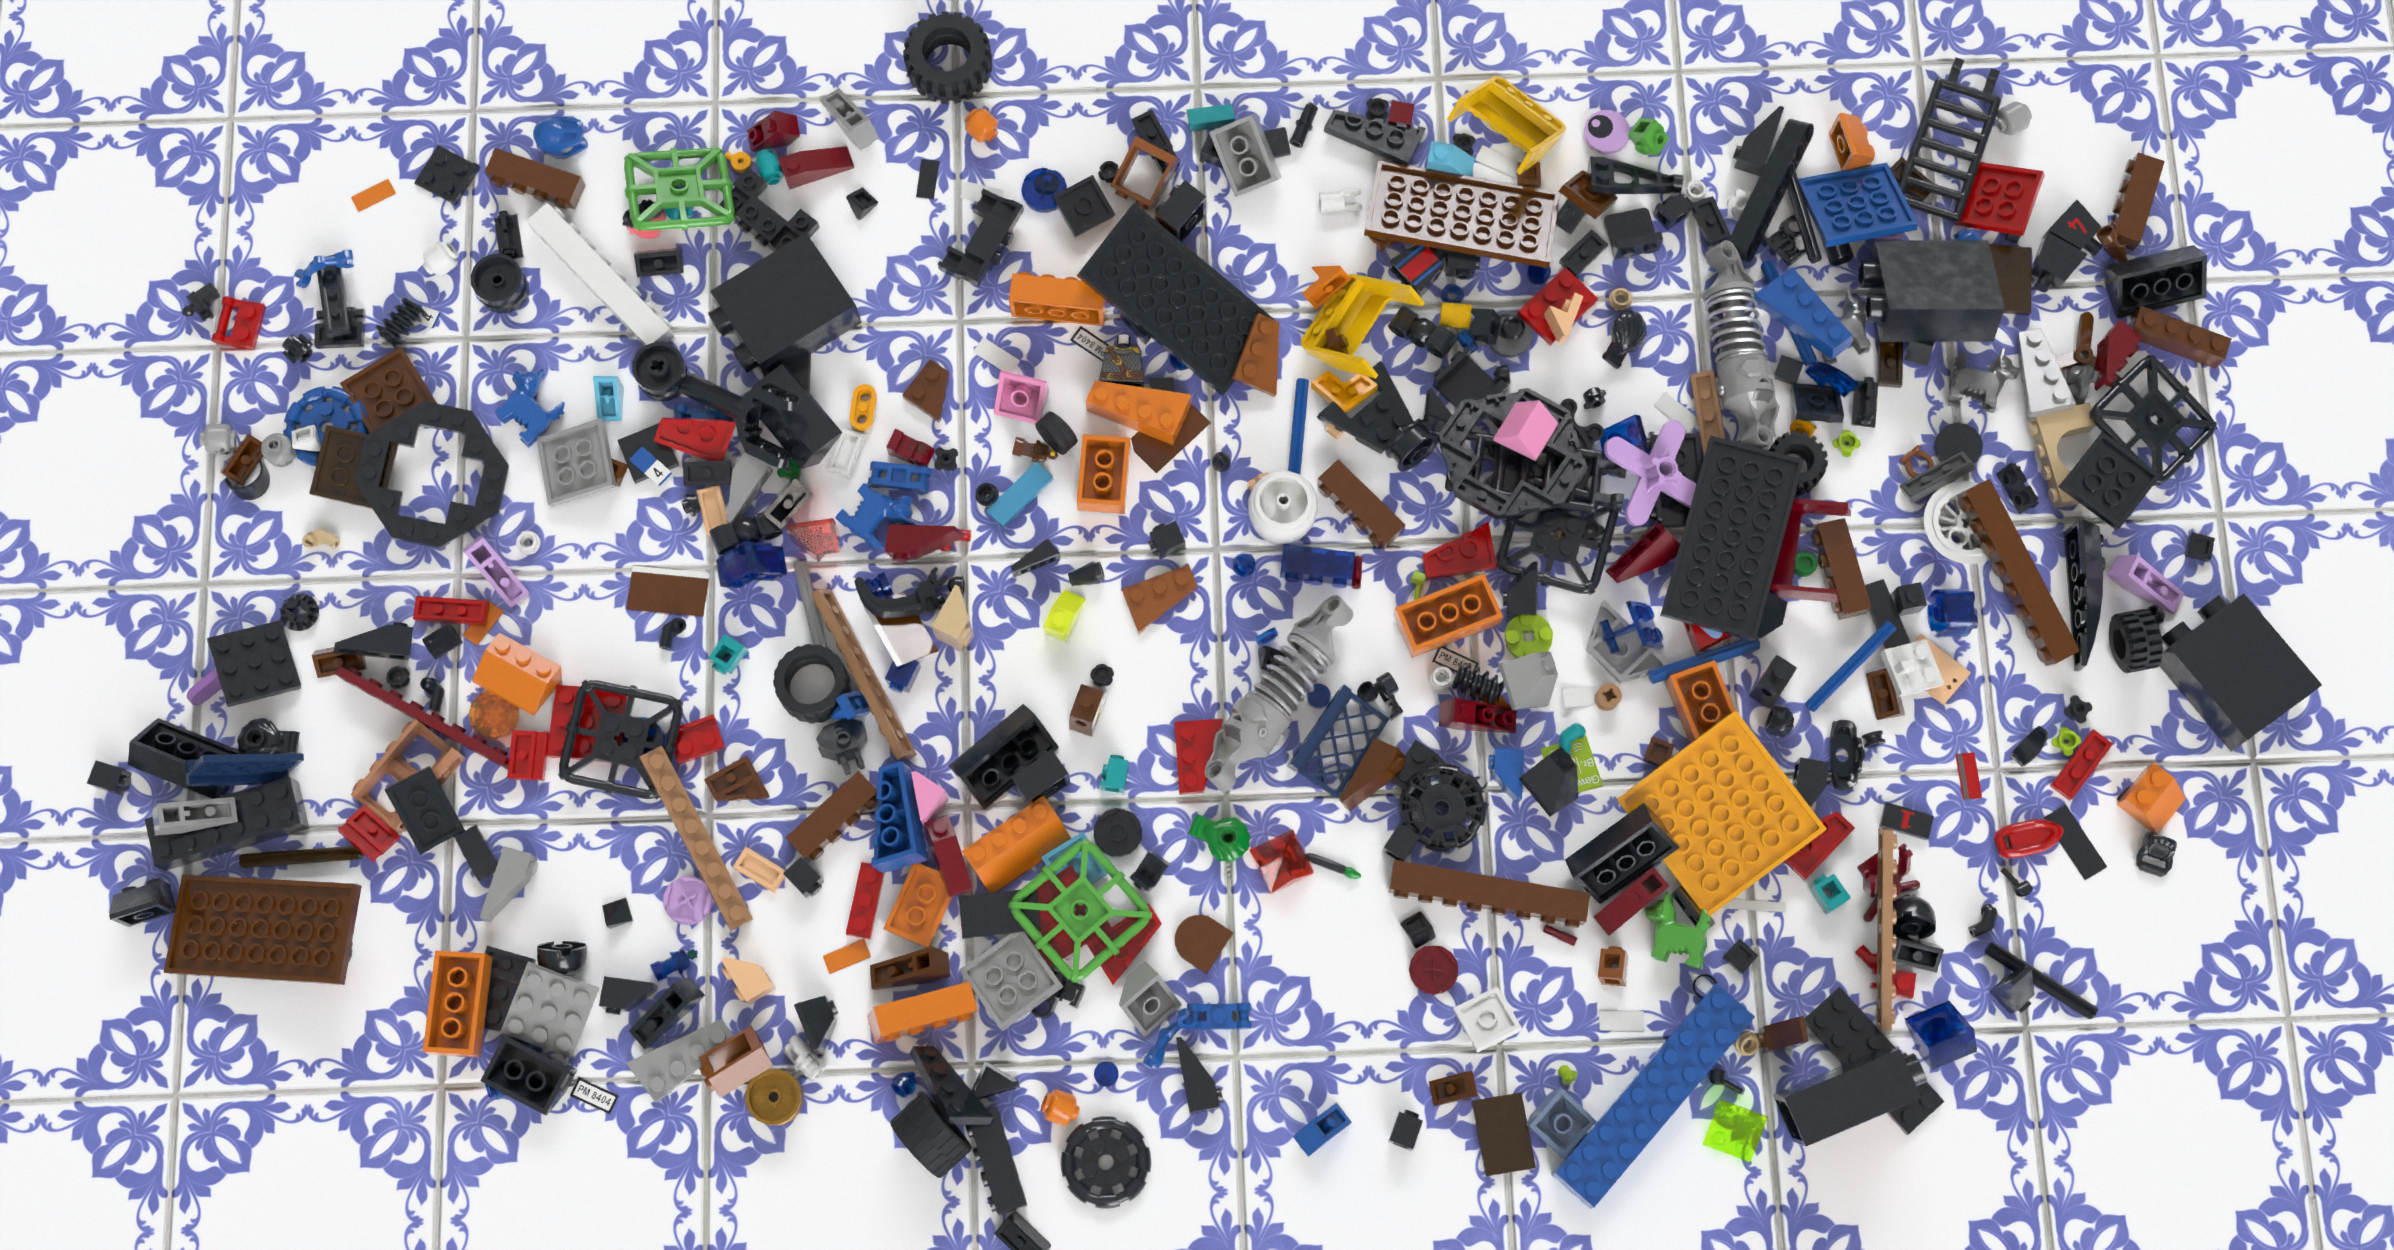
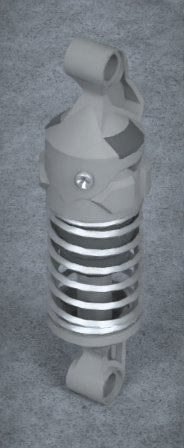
(1742, 365)
(1265, 714)

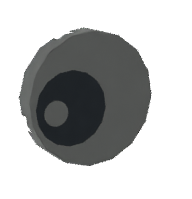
(1512, 347)

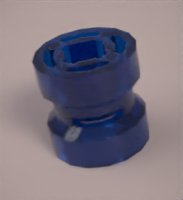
(879, 585)

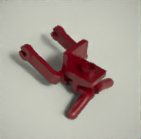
(1869, 872)

